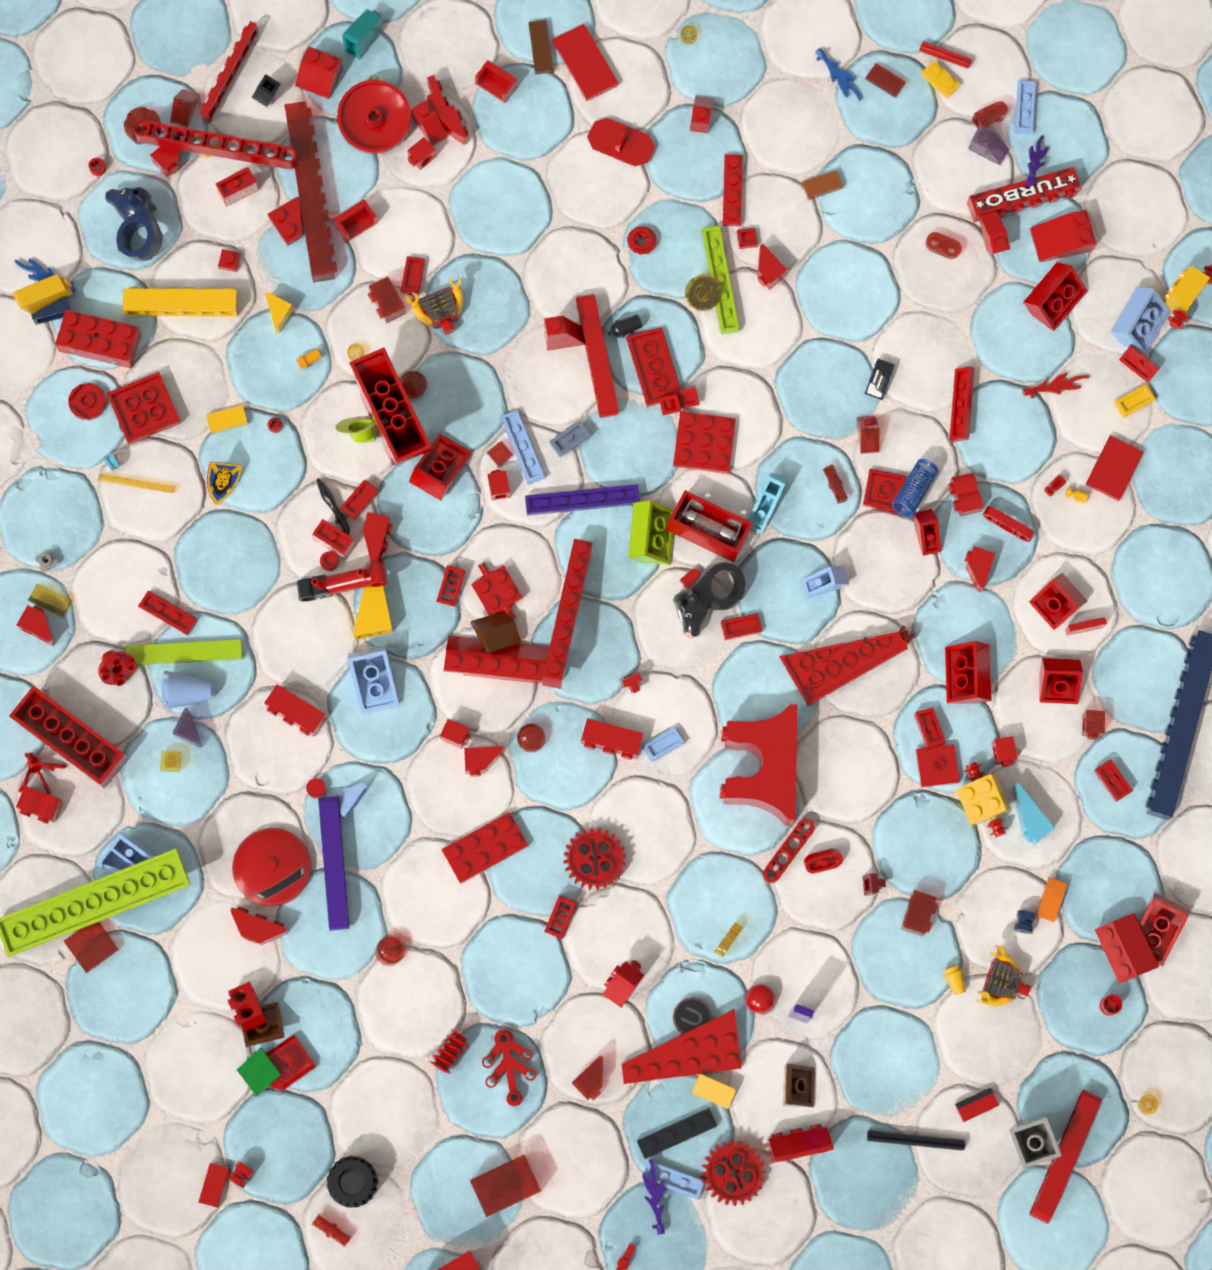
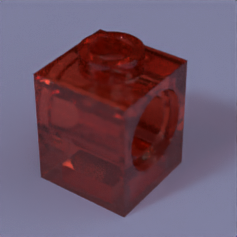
(1093, 724)

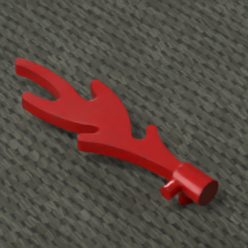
(1057, 383)

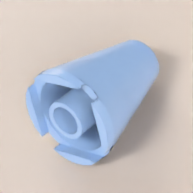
(184, 690)

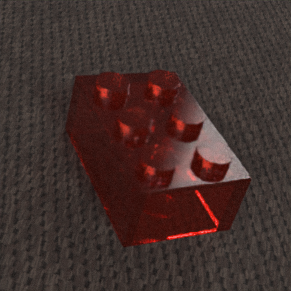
(505, 1186)

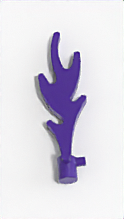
(1035, 164)
(656, 1193)

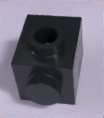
(266, 90)

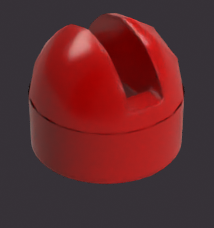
(277, 427)

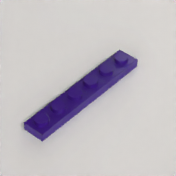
(582, 499)

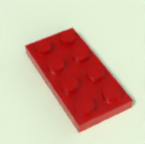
(484, 848)

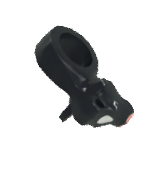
(695, 603)

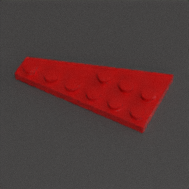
(834, 666)
(694, 1052)

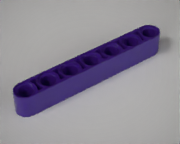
(333, 863)

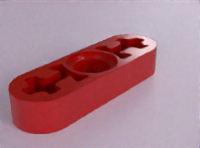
(1008, 524)

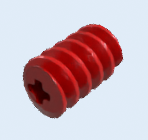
(449, 1052)

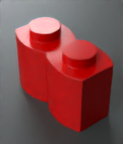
(965, 494)
(39, 804)

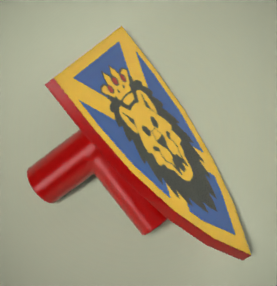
(222, 480)

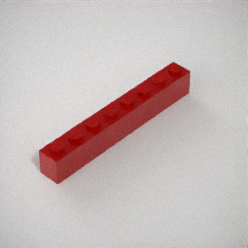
(567, 614)

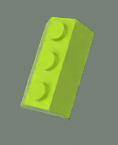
(648, 535)

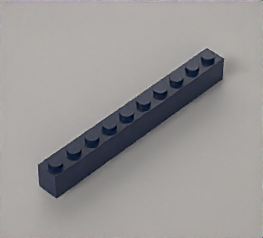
(1182, 727)

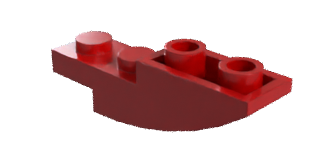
(447, 114)

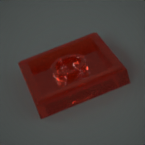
(91, 946)

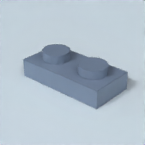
(570, 439)

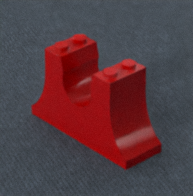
(389, 407)
(776, 749)

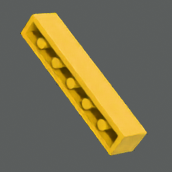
(180, 302)

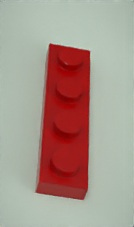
(732, 190)
(961, 404)

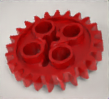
(577, 860)
(748, 1162)

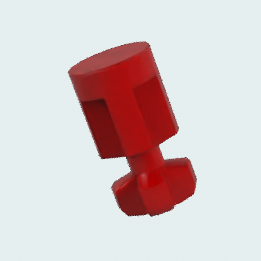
(1055, 485)

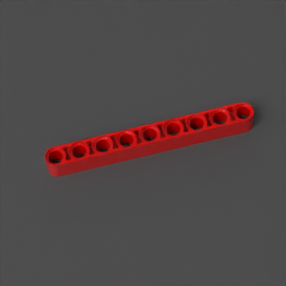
(208, 139)

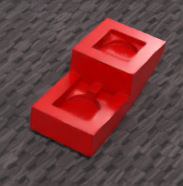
(679, 399)

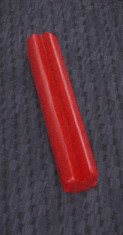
(945, 54)

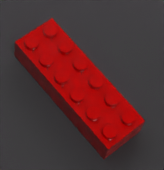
(68, 737)

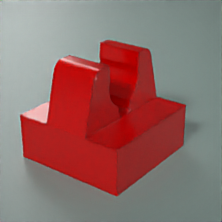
(631, 681)

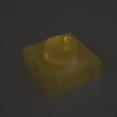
(170, 761)

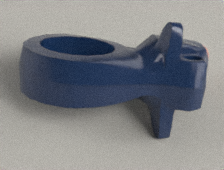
(136, 210)

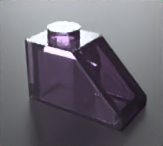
(988, 145)

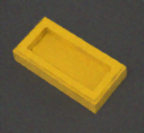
(1134, 401)
(226, 419)

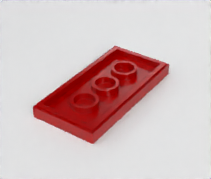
(585, 62)
(652, 364)

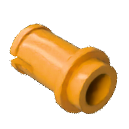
(309, 358)

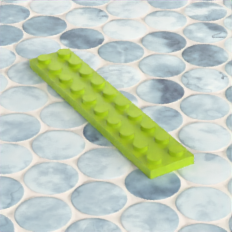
(93, 902)

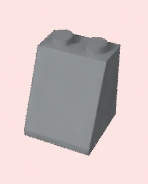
(1035, 1141)

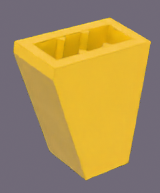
(42, 293)
(373, 614)

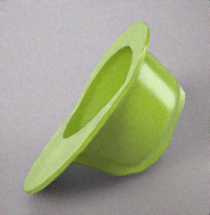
(359, 429)

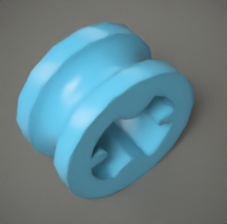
(111, 461)

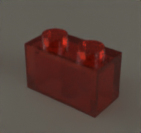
(386, 299)
(919, 913)

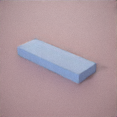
(1025, 107)
(675, 1180)

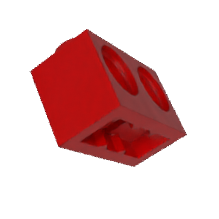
(249, 1005)

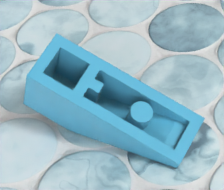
(767, 502)
(1031, 818)

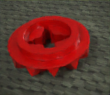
(644, 233)

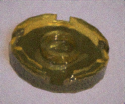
(703, 292)

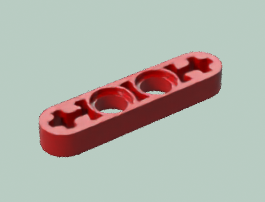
(790, 852)

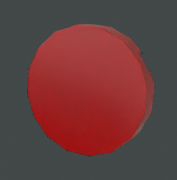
(87, 401)

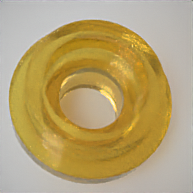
(1154, 1104)

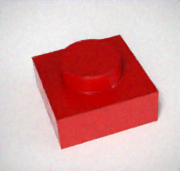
(229, 260)

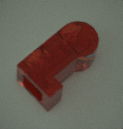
(993, 113)

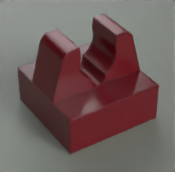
(872, 884)

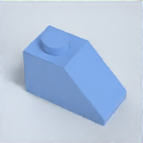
(825, 581)

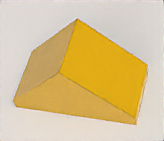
(279, 310)

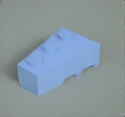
(124, 853)

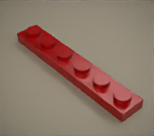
(231, 67)

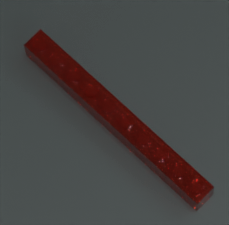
(309, 192)

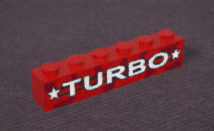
(1020, 196)

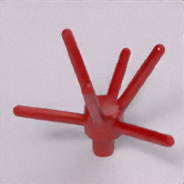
(35, 766)

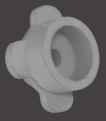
(44, 566)

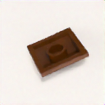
(496, 632)
(269, 1031)

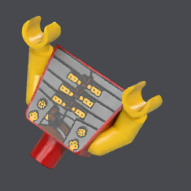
(439, 308)
(1002, 980)

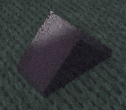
(187, 730)

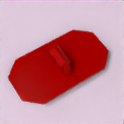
(621, 142)

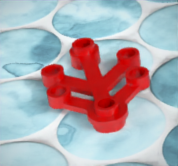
(508, 1064)

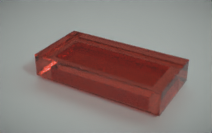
(885, 80)

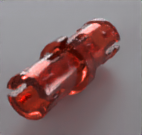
(835, 484)
(331, 1230)

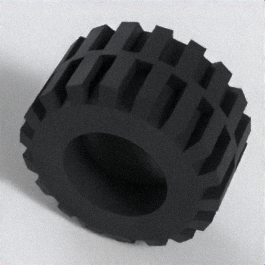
(334, 1179)

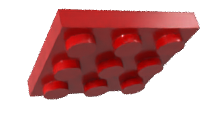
(143, 408)
(704, 442)

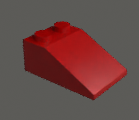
(1063, 236)
(440, 467)
(1162, 925)

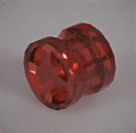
(906, 635)

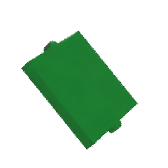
(258, 1072)

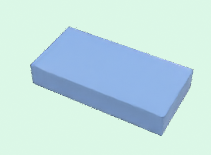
(663, 744)

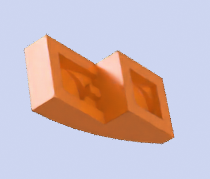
(1051, 899)

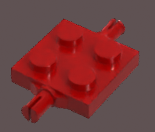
(497, 590)

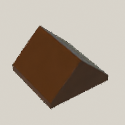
(798, 1086)

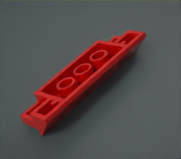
(514, 663)

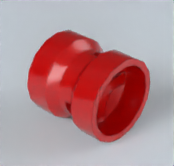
(1112, 1002)
(237, 1178)

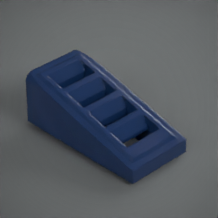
(51, 312)

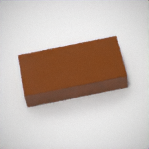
(822, 185)

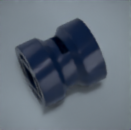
(1025, 921)

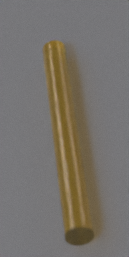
(136, 483)

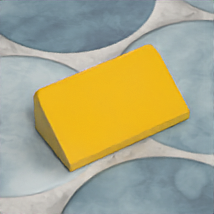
(713, 1091)

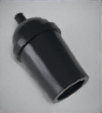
(625, 326)

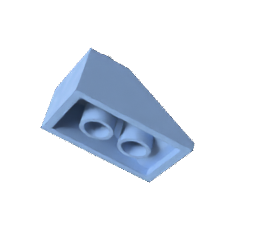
(373, 679)

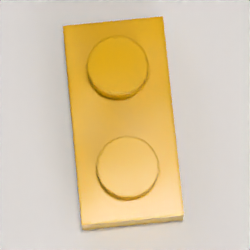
(940, 79)

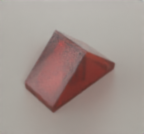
(184, 107)
(868, 434)

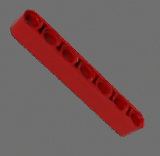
(597, 355)
(1070, 1148)

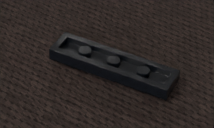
(676, 1133)

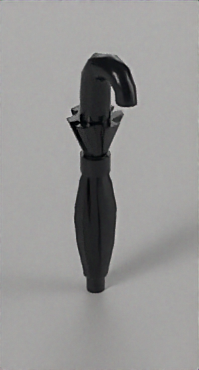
(329, 499)

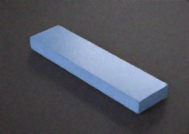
(522, 447)

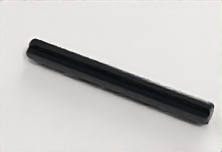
(916, 1140)

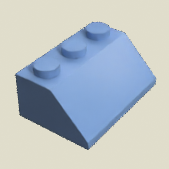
(1141, 319)

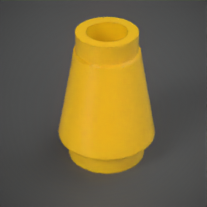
(955, 979)

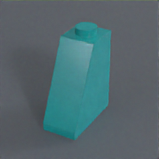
(362, 33)

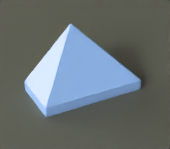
(350, 797)

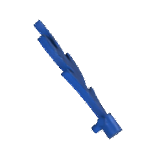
(842, 76)
(40, 273)

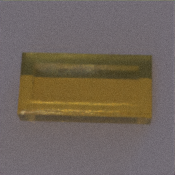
(50, 600)

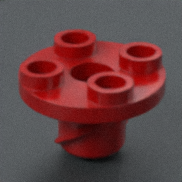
(116, 667)

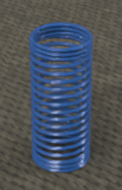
(909, 504)

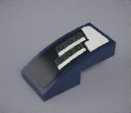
(879, 379)

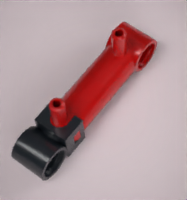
(325, 586)

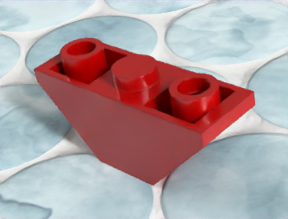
(256, 927)

